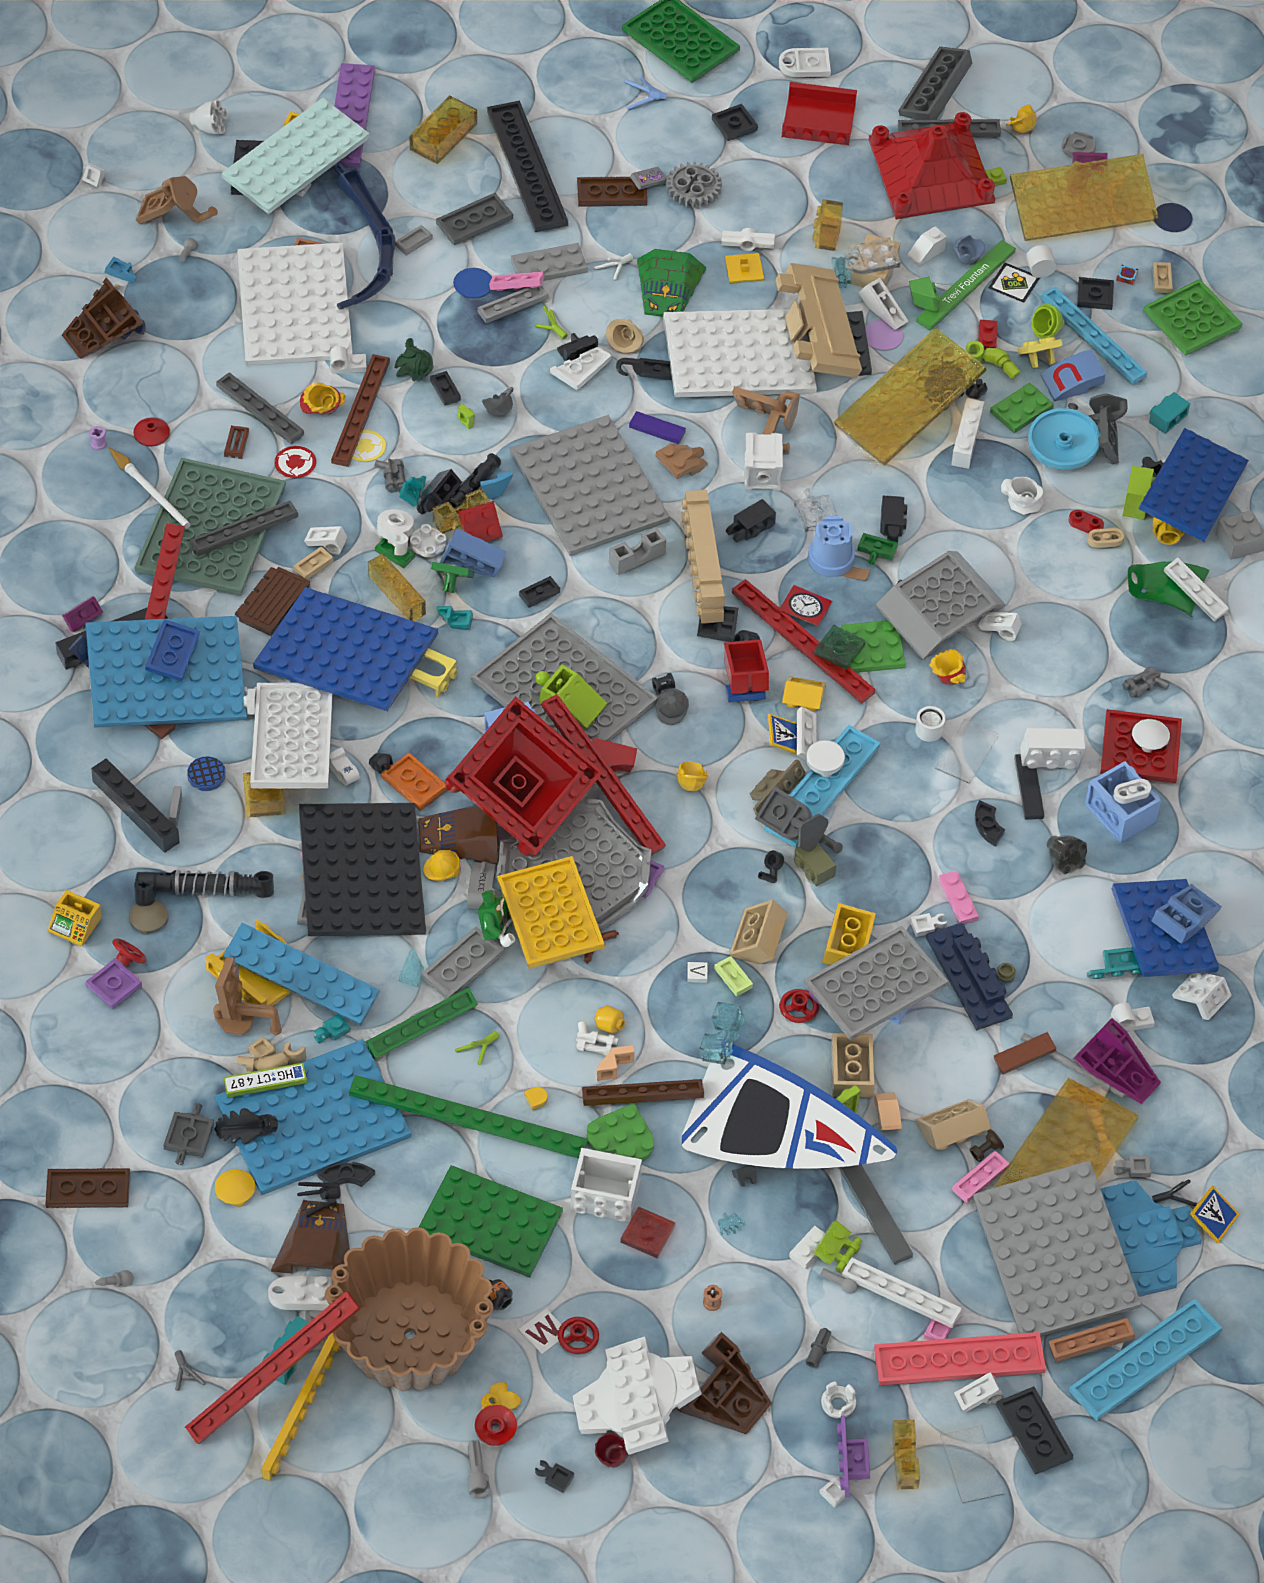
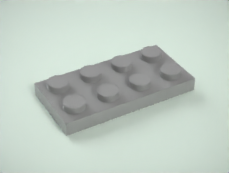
(553, 262)
(462, 963)

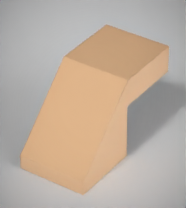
(608, 1067)
(888, 1111)

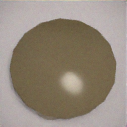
(148, 917)

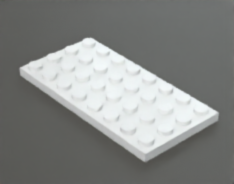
(291, 737)

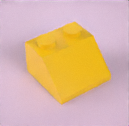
(803, 693)

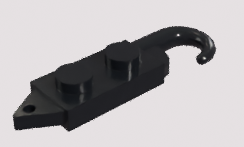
(646, 367)

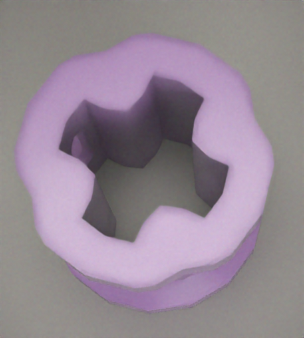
(97, 435)

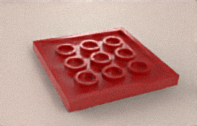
(1120, 746)

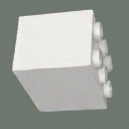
(605, 1185)

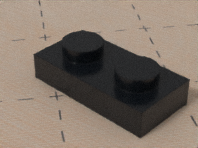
(445, 388)
(539, 591)

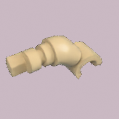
(276, 1060)

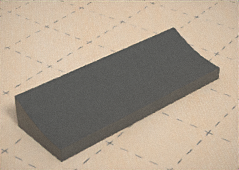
(936, 84)

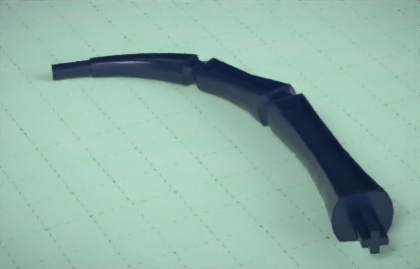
(354, 187)

